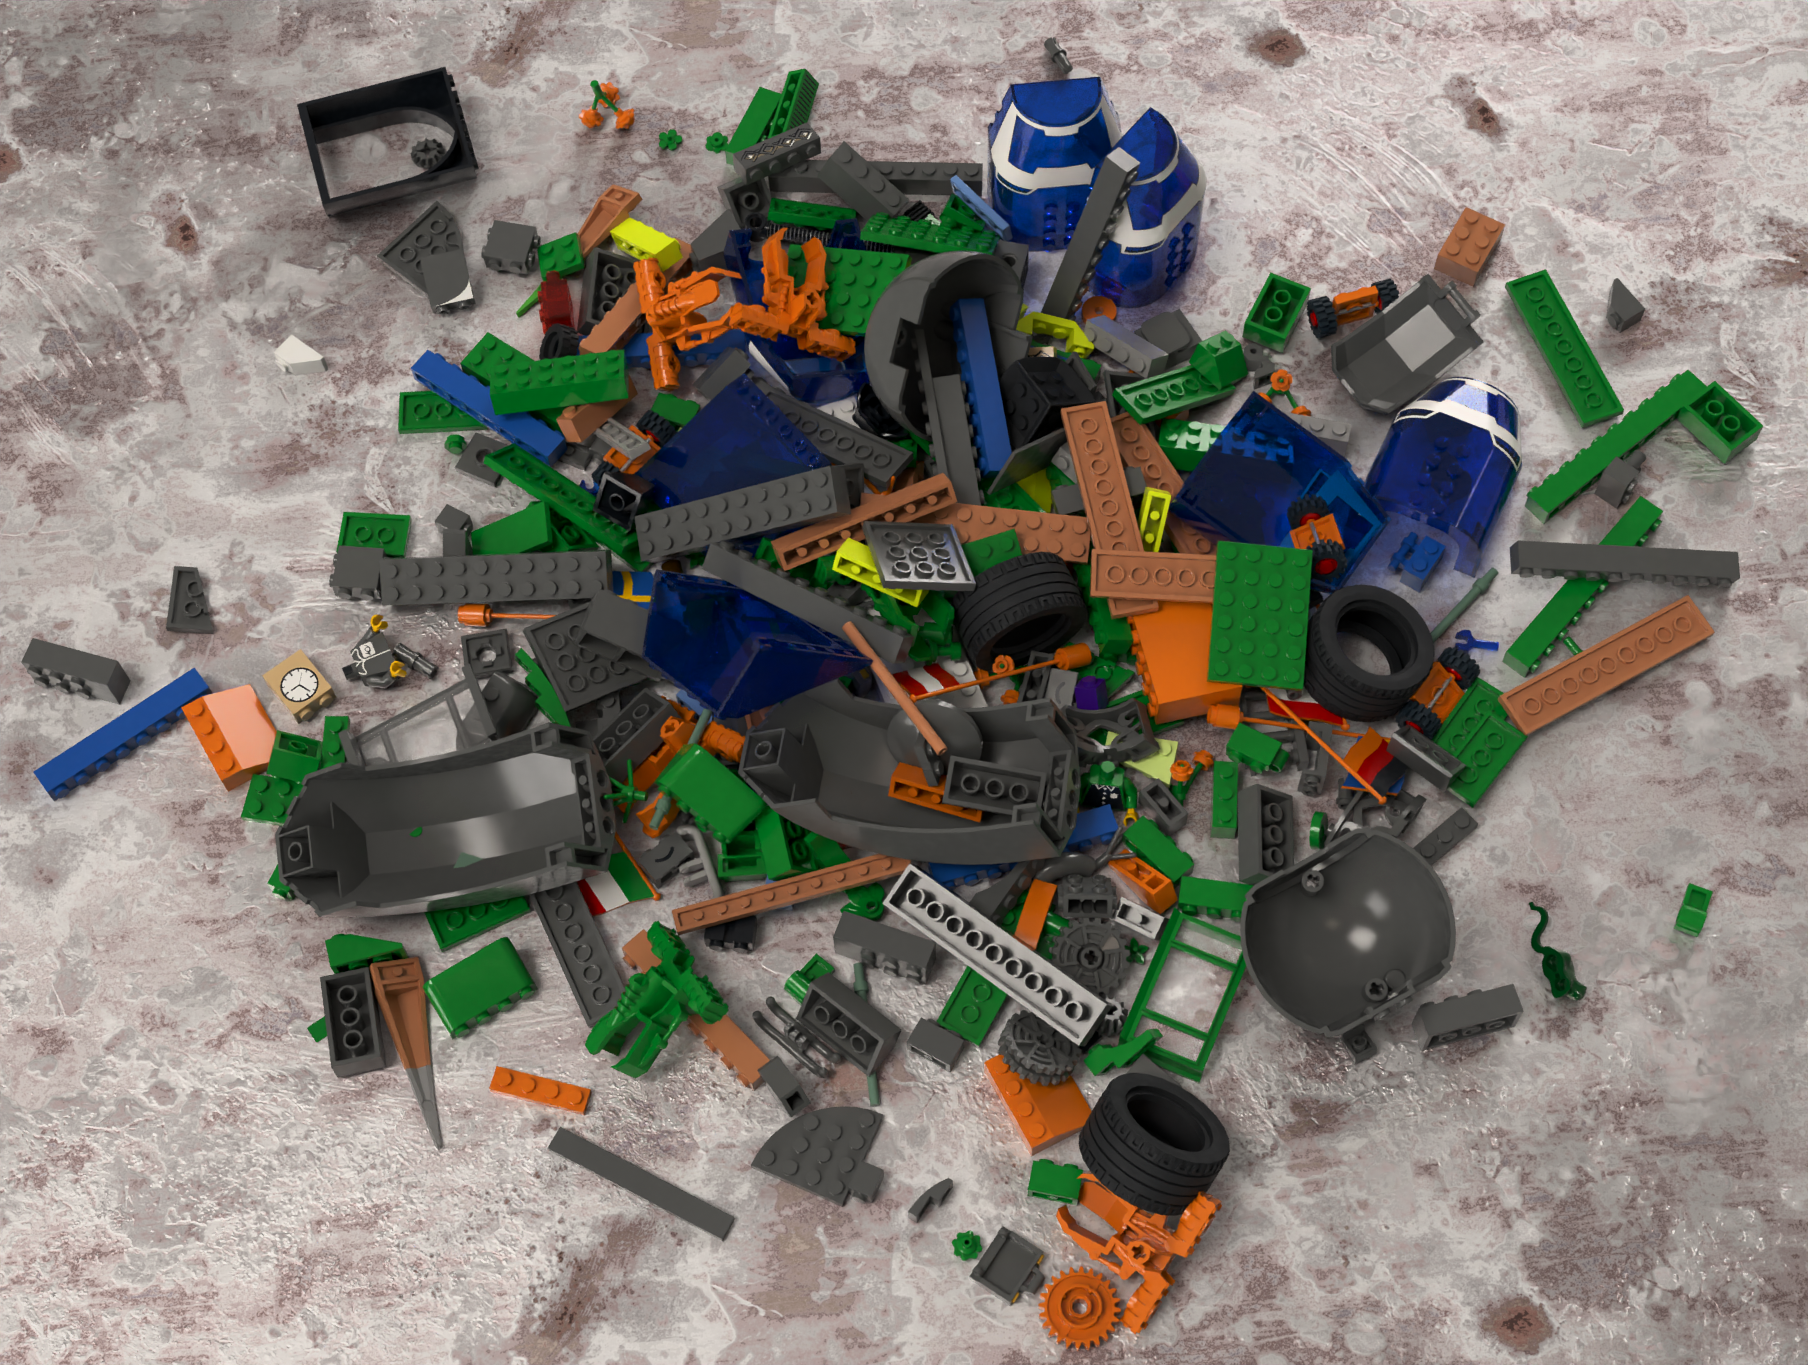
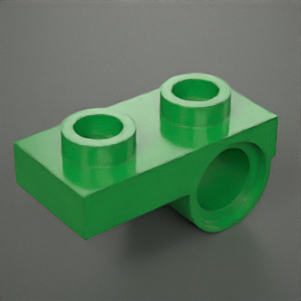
(1693, 910)
(1050, 929)
(799, 981)

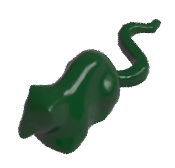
(1556, 963)

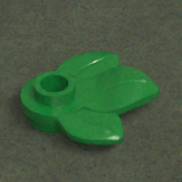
(863, 899)

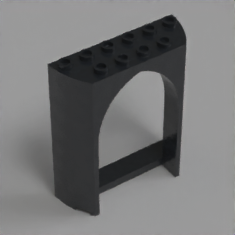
(409, 99)

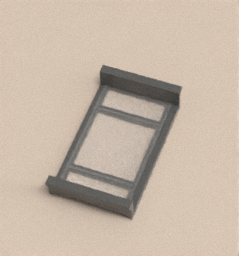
(436, 726)

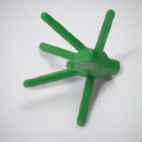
(627, 793)

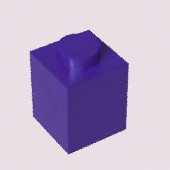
(1091, 693)

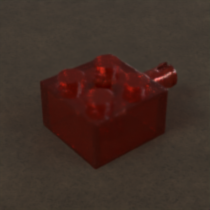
(555, 302)

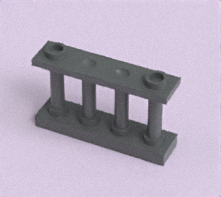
(1299, 753)

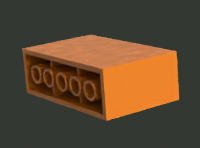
(1174, 661)

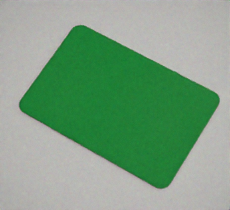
(318, 1029)

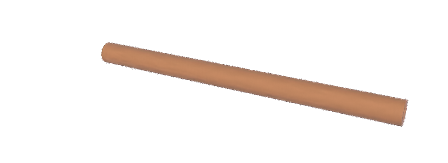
(895, 689)

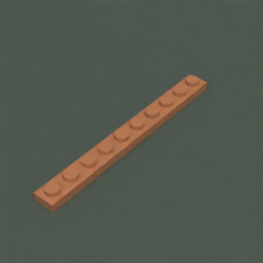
(787, 892)

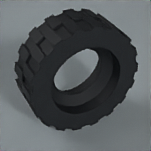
(559, 342)

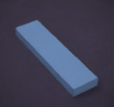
(981, 208)

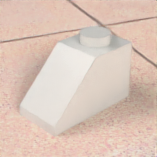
(299, 357)

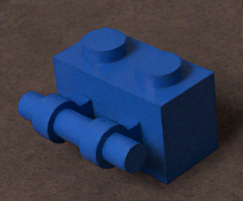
(1421, 564)

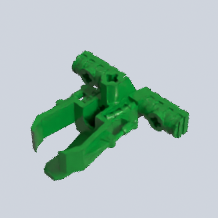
(895, 610)
(659, 1000)

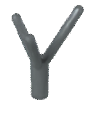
(1106, 856)

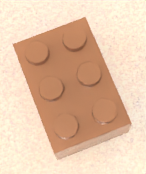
(1469, 246)

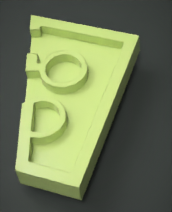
(1155, 765)

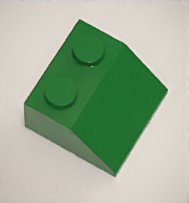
(1220, 360)
(294, 756)

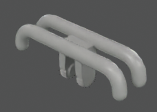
(705, 861)

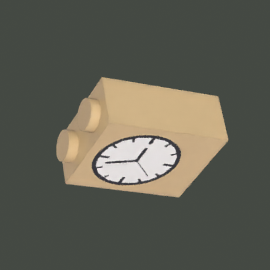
(299, 686)

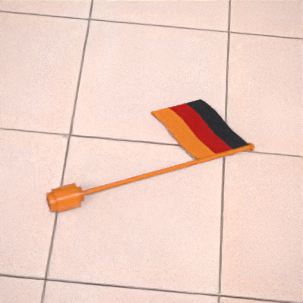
(1365, 760)

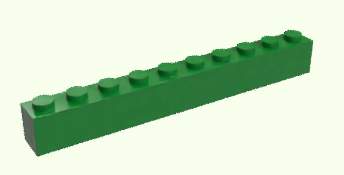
(1619, 441)
(1577, 594)
(1110, 634)

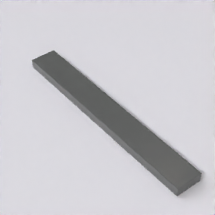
(641, 1183)

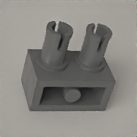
(1620, 479)

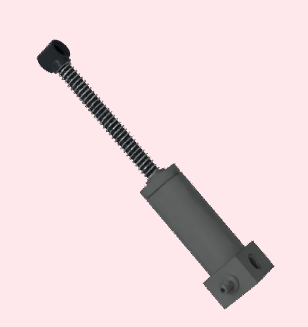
(1012, 253)

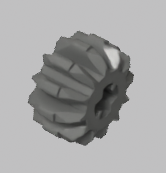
(1115, 1018)

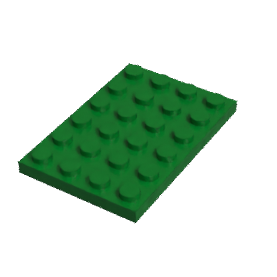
(927, 236)
(854, 283)
(1259, 615)

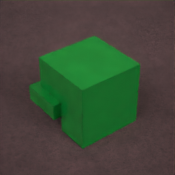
(742, 859)

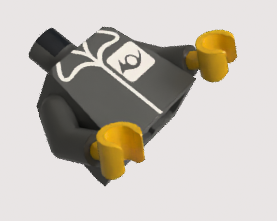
(374, 658)

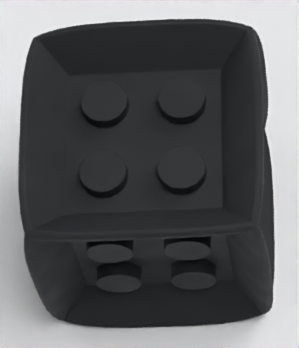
(1035, 393)

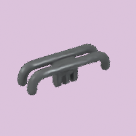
(795, 1038)

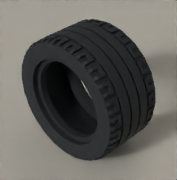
(1019, 609)
(1389, 625)
(1153, 1143)

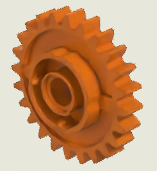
(1074, 1327)

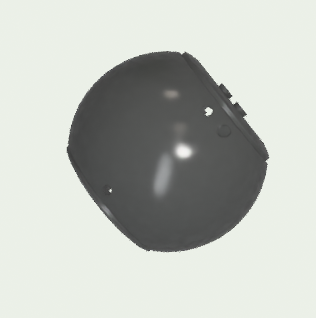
(922, 300)
(1365, 926)

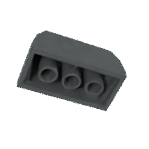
(509, 704)

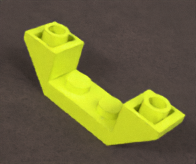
(1059, 328)

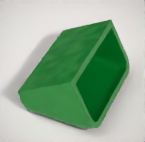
(709, 792)
(479, 987)

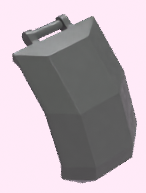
(1405, 346)

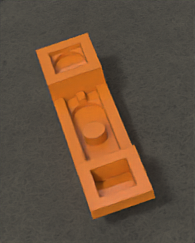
(1035, 912)

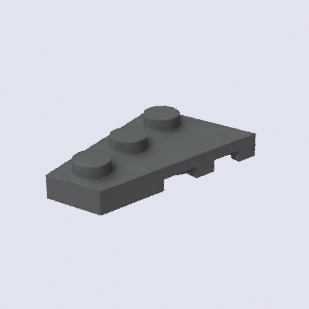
(187, 603)

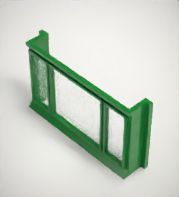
(1186, 994)

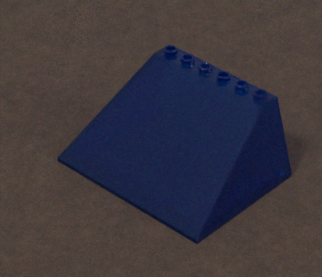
(728, 447)
(736, 647)

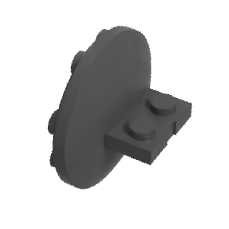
(952, 726)

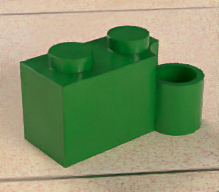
(1256, 750)

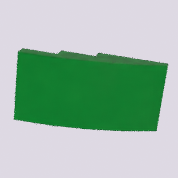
(548, 701)

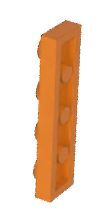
(540, 1090)

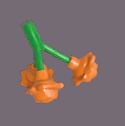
(607, 96)

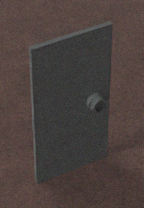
(1029, 460)

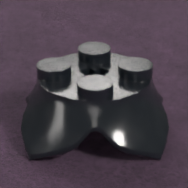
(873, 417)

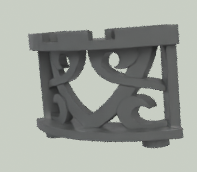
(1116, 719)
(1403, 803)

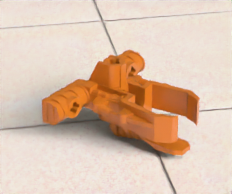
(793, 309)
(674, 315)
(675, 734)
(1141, 1243)

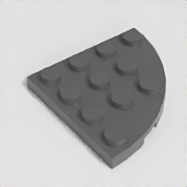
(428, 235)
(820, 1150)

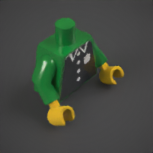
(1108, 785)

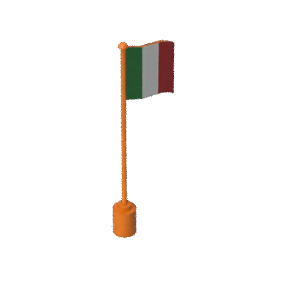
(619, 886)

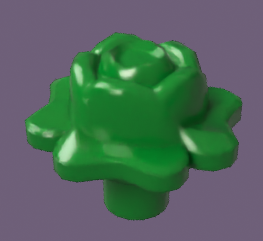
(967, 1245)

